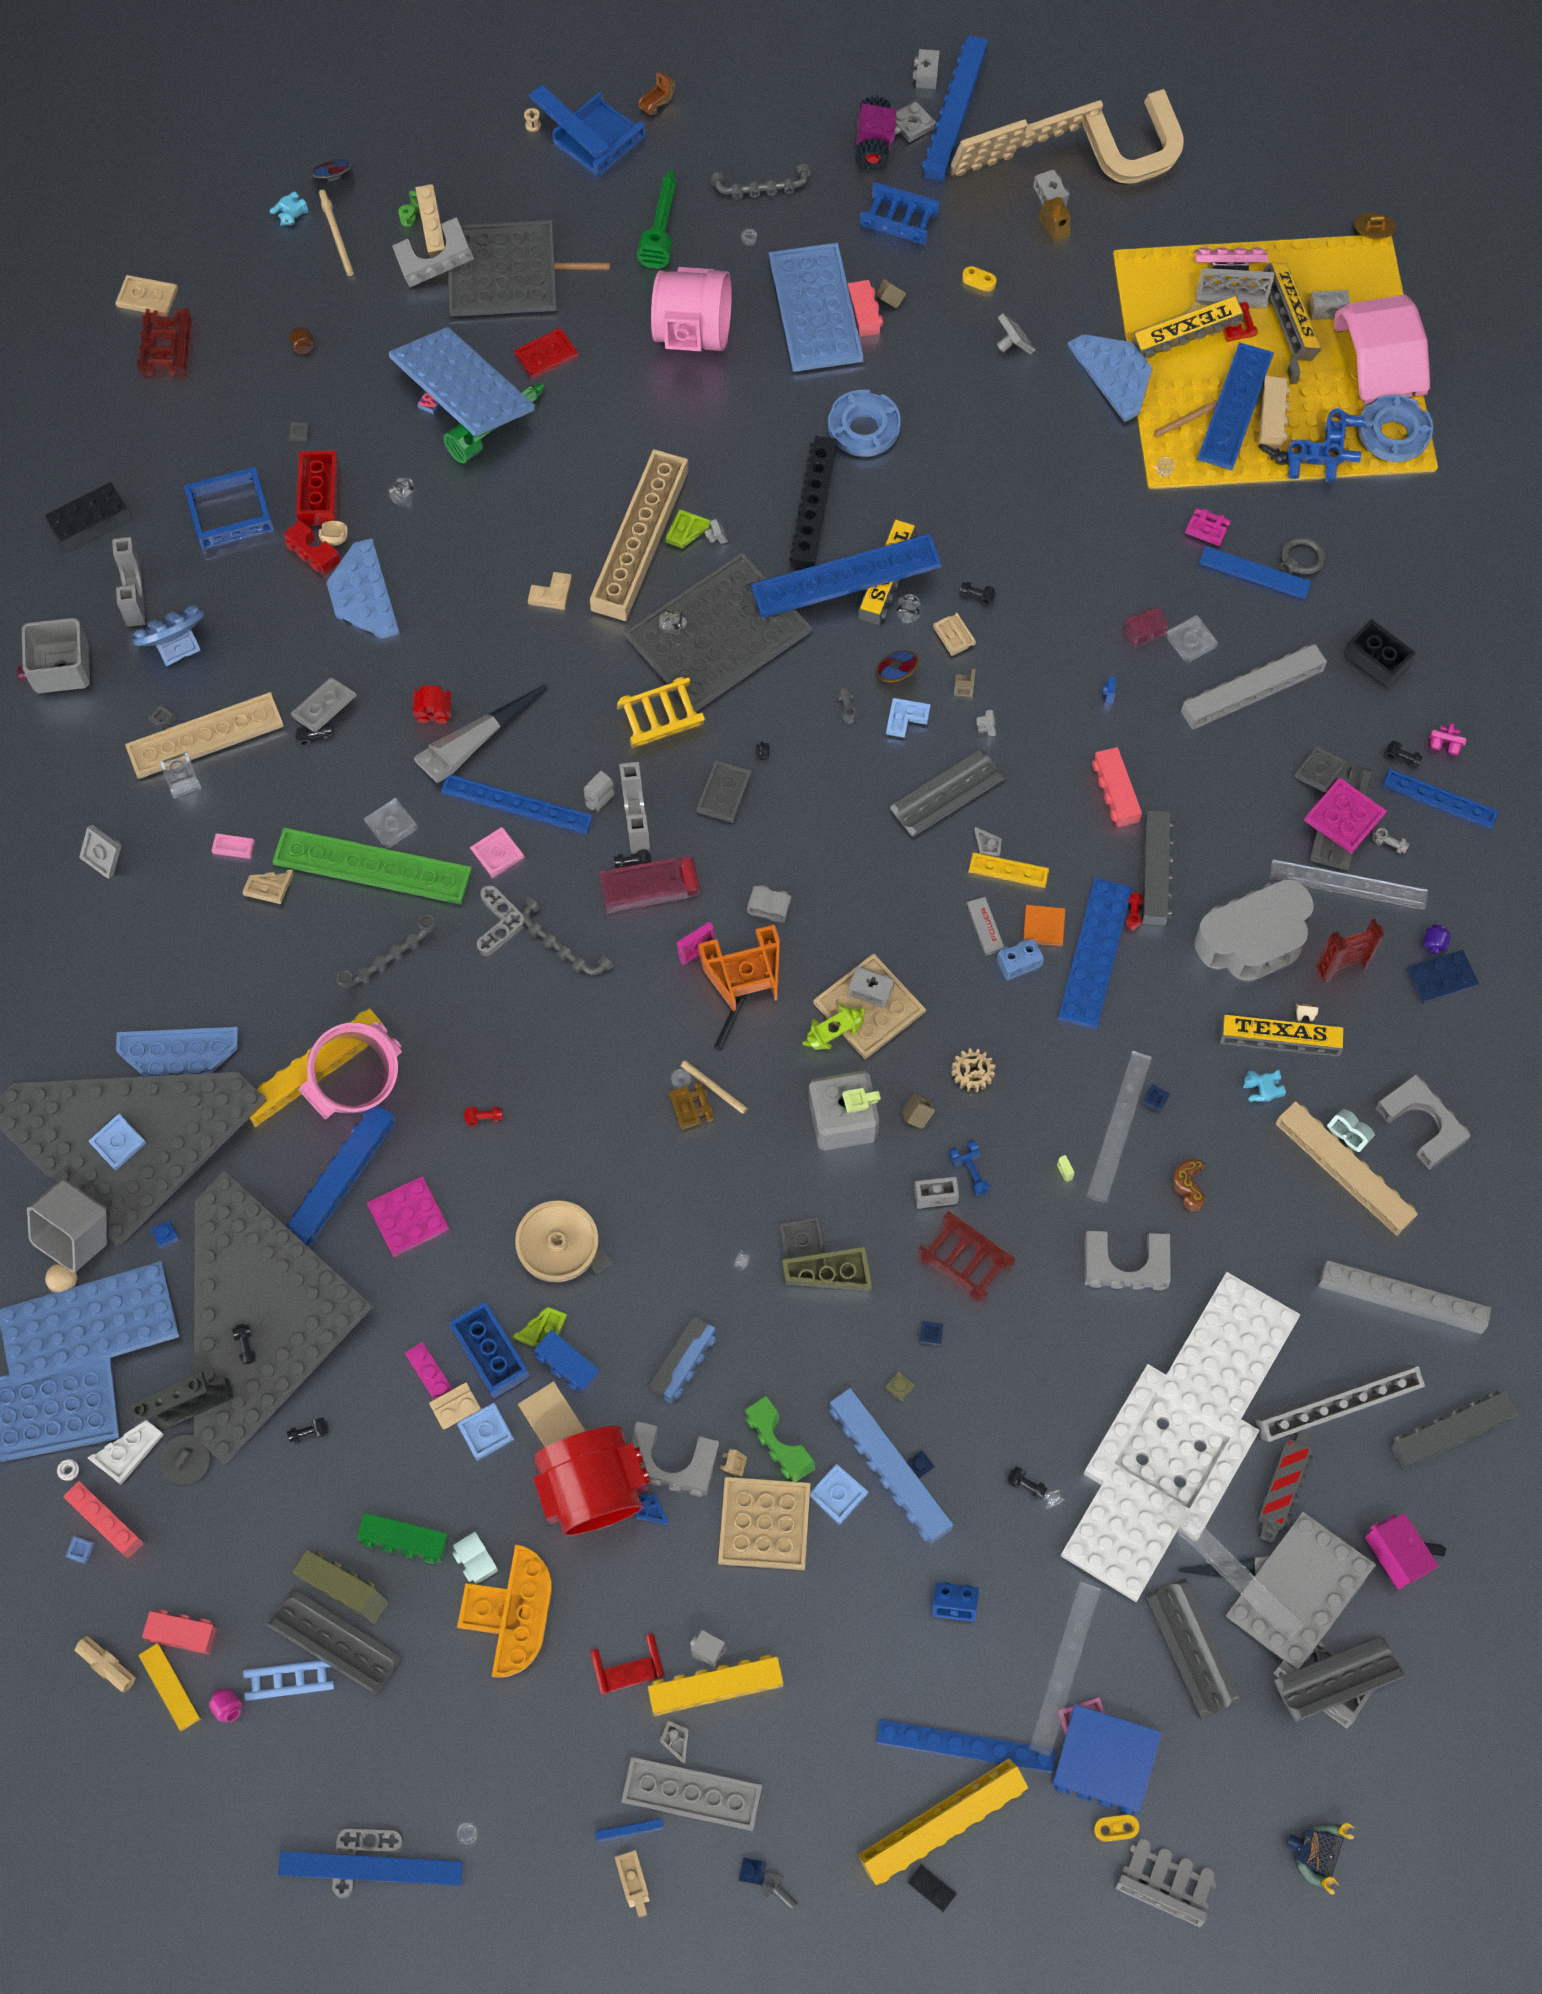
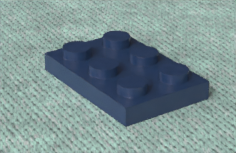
(1442, 977)

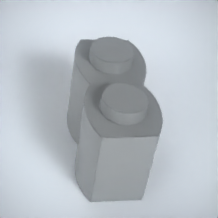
(598, 791)
(769, 903)

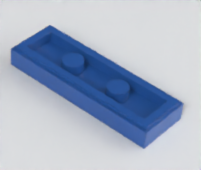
(629, 1830)

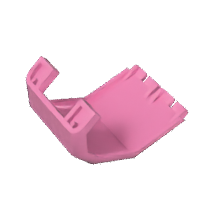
(1388, 346)

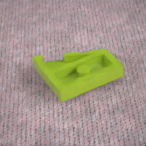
(686, 529)
(539, 1327)

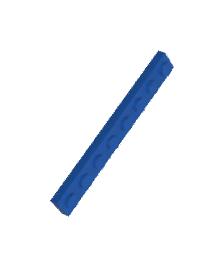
(963, 1745)

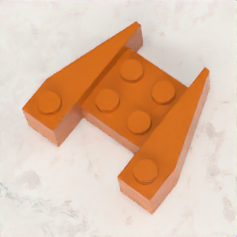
(744, 970)

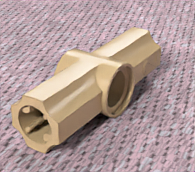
(105, 1664)

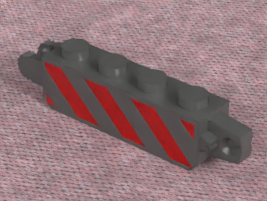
(1284, 1484)

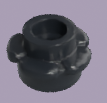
(762, 750)

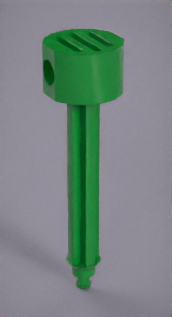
(655, 243)
(464, 445)

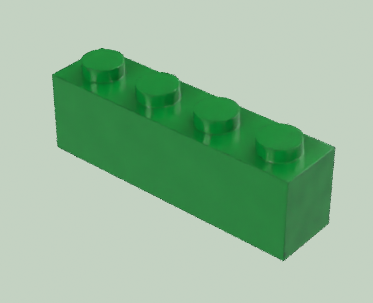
(402, 1538)

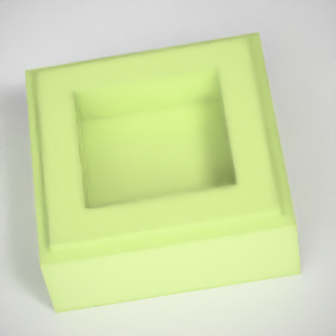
(1065, 1168)

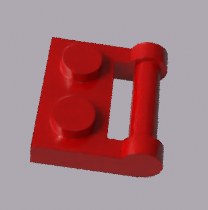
(1237, 332)

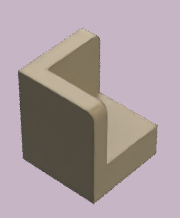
(890, 293)
(964, 684)
(918, 1111)

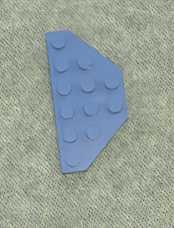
(1116, 370)
(361, 593)
(177, 1050)

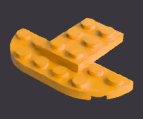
(513, 1613)

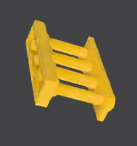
(657, 731)

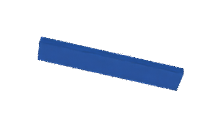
(569, 122)
(1255, 572)
(1440, 799)

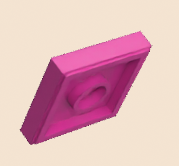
(688, 945)

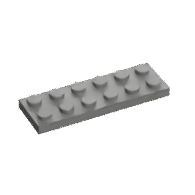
(691, 1794)

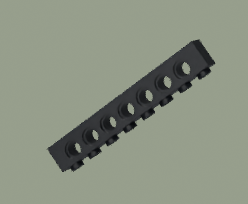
(825, 448)

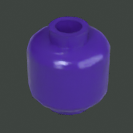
(1436, 939)

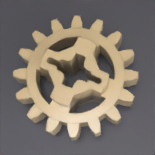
(970, 1062)

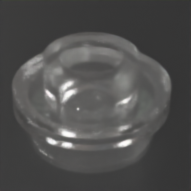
(680, 1073)

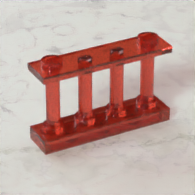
(1343, 952)
(968, 1237)

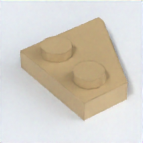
(268, 886)

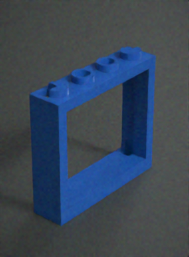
(234, 531)

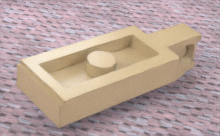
(633, 1881)

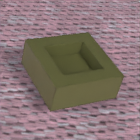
(899, 1387)

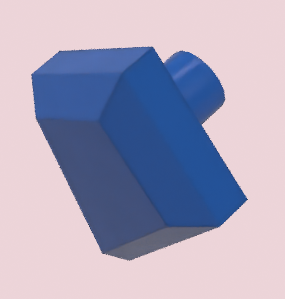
(652, 1510)

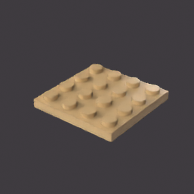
(879, 1023)
(764, 1523)

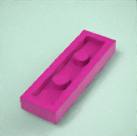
(428, 1370)

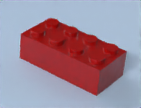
(317, 487)

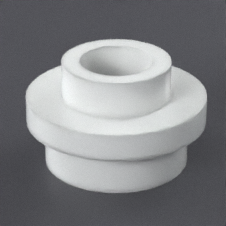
(62, 1468)

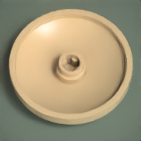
(557, 1241)

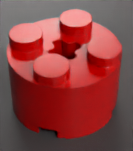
(432, 704)

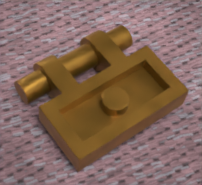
(685, 1109)

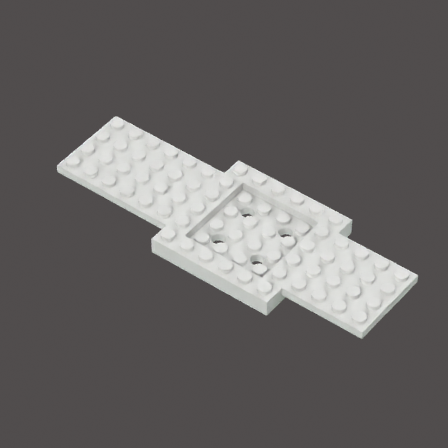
(1202, 1402)

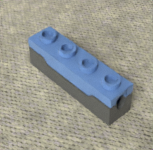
(682, 1360)

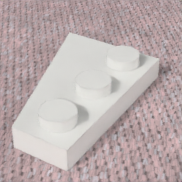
(126, 1453)

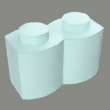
(1355, 1133)
(475, 1559)

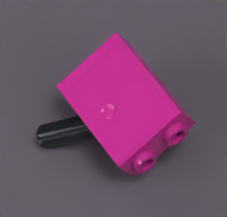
(1403, 1550)

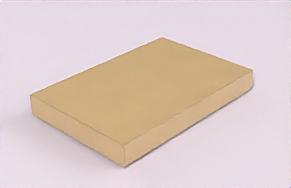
(145, 294)
(550, 1415)

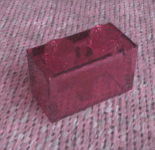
(1145, 627)

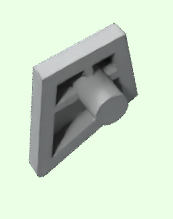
(988, 843)
(675, 1740)

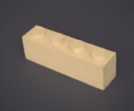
(430, 220)
(1273, 412)

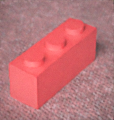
(865, 308)
(179, 1631)

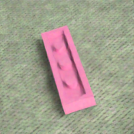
(1225, 255)

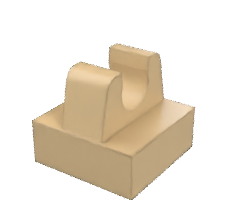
(1305, 1009)
(735, 1463)

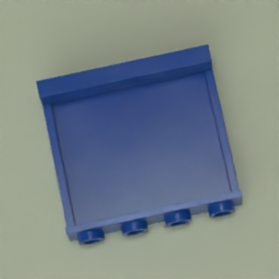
(610, 126)
(1106, 1759)

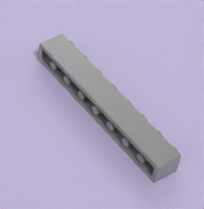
(1253, 686)
(1404, 1297)
(1339, 1403)

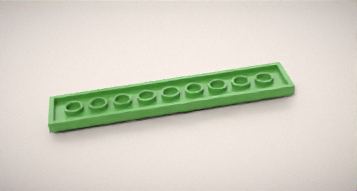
(372, 866)

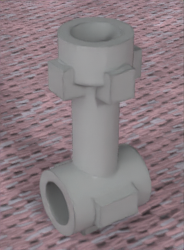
(1381, 836)

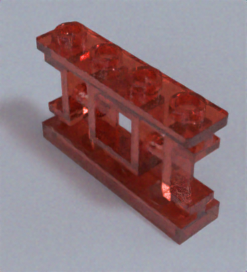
(179, 345)

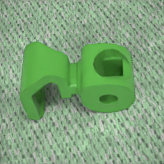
(407, 213)

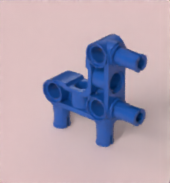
(1319, 452)

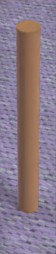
(582, 266)
(1185, 419)

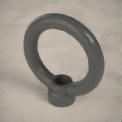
(1290, 565)

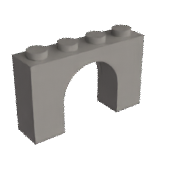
(454, 254)
(130, 595)
(634, 807)
(1416, 1095)
(1101, 1271)
(694, 1478)

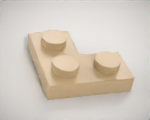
(552, 596)

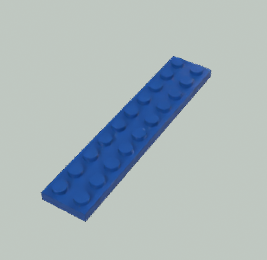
(846, 575)

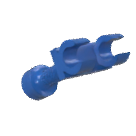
(980, 1187)

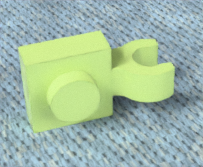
(857, 1100)

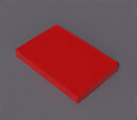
(545, 353)

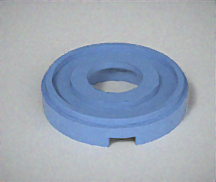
(864, 404)
(1400, 410)

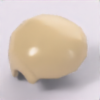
(333, 533)
(60, 1279)

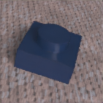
(1155, 1098)
(931, 1333)
(920, 1464)
(753, 1871)

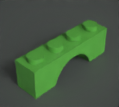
(794, 1459)

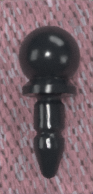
(1280, 457)

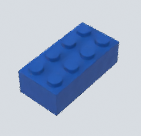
(489, 1350)

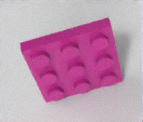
(1345, 815)
(407, 1216)

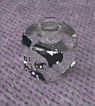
(401, 491)
(908, 608)
(672, 621)

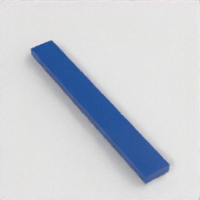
(517, 804)
(370, 1868)

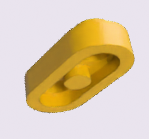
(977, 278)
(1115, 1827)

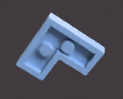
(905, 711)

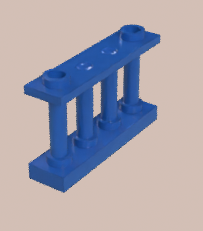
(905, 200)

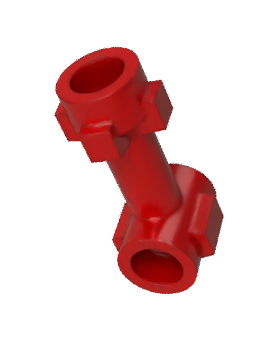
(1134, 919)
(472, 1116)

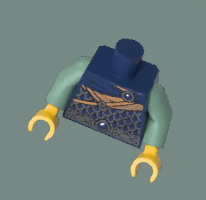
(1319, 1852)

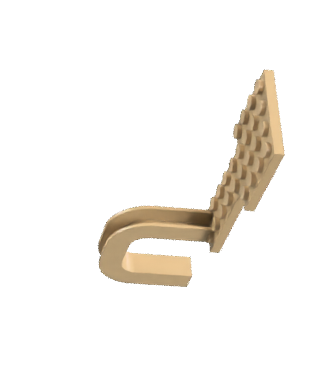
(1004, 141)

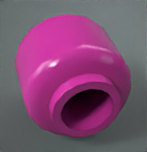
(225, 1705)

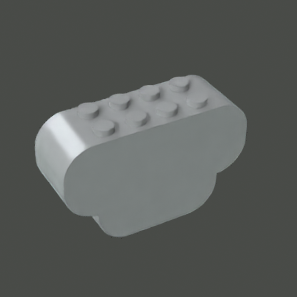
(1257, 931)

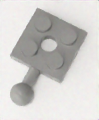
(912, 130)

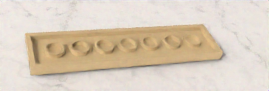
(205, 734)

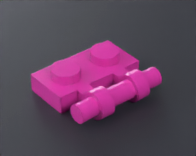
(1207, 530)

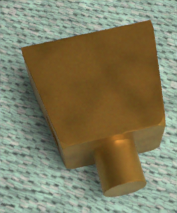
(1055, 218)

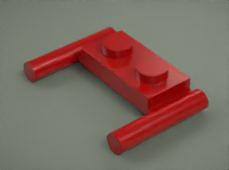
(628, 1673)

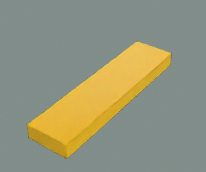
(1008, 870)
(169, 1687)

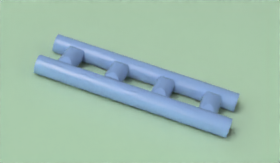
(277, 1672)

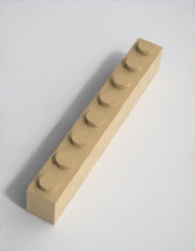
(1347, 1168)

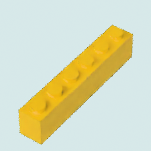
(715, 1685)

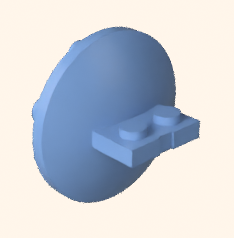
(171, 638)

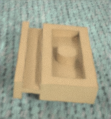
(954, 634)
(454, 1405)

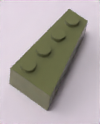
(830, 1270)
(341, 1586)

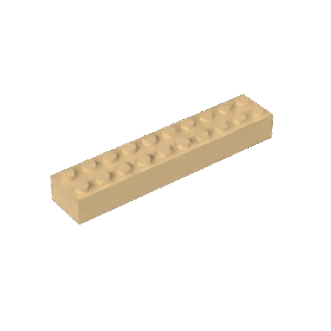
(639, 535)

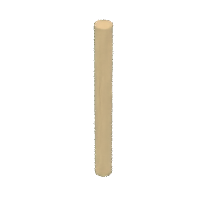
(714, 1087)

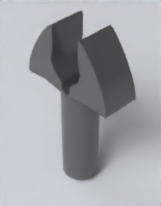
(779, 1891)

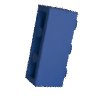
(565, 1361)

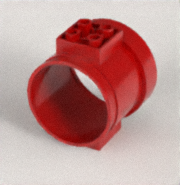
(590, 1480)

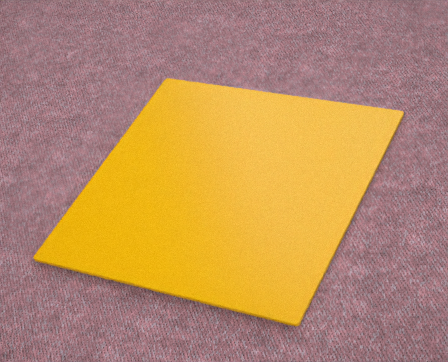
(1163, 284)

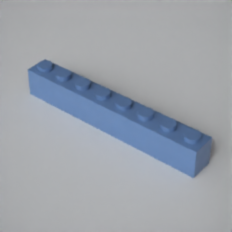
(891, 1466)

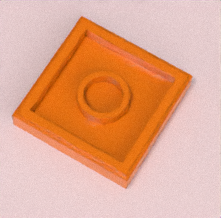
(1044, 925)

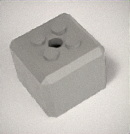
(51, 644)
(831, 1122)
(67, 1225)

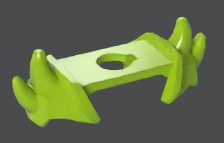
(820, 1035)

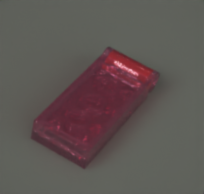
(649, 883)

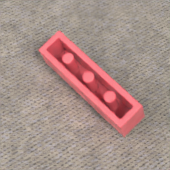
(1117, 787)
(103, 1519)

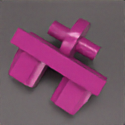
(1437, 739)

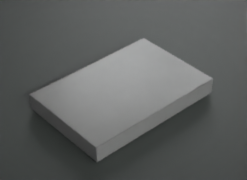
(323, 704)

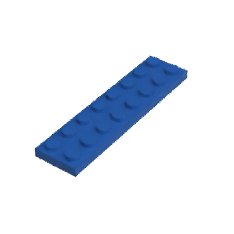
(1235, 406)
(1095, 953)

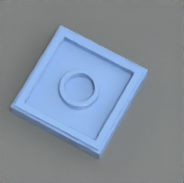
(117, 1142)
(485, 1431)
(838, 1494)

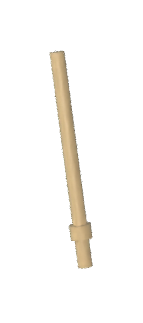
(327, 208)

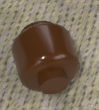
(301, 340)

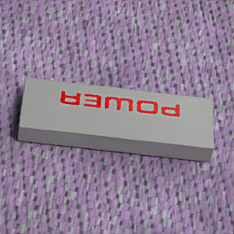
(985, 926)

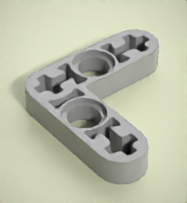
(505, 917)
(351, 1849)

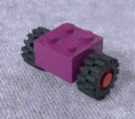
(875, 132)

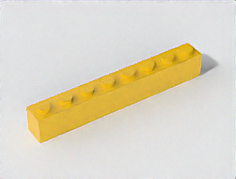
(285, 1083)
(943, 1821)

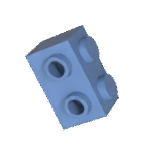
(1020, 959)

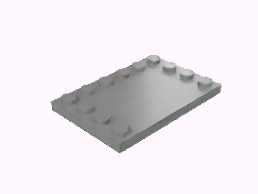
(1313, 1579)

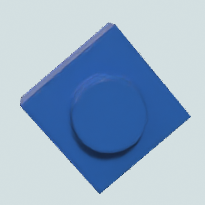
(1109, 689)
(164, 1234)

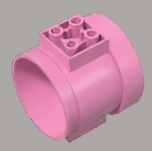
(691, 309)
(374, 1036)

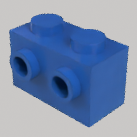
(955, 1601)

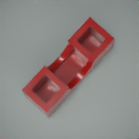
(321, 558)

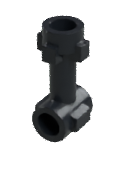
(987, 595)
(303, 735)
(1394, 750)
(642, 857)
(242, 1333)
(319, 1428)
(1017, 1478)

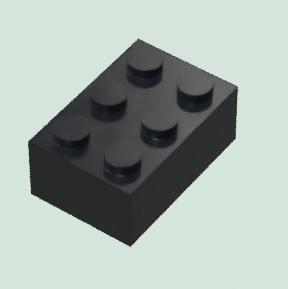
(1379, 653)

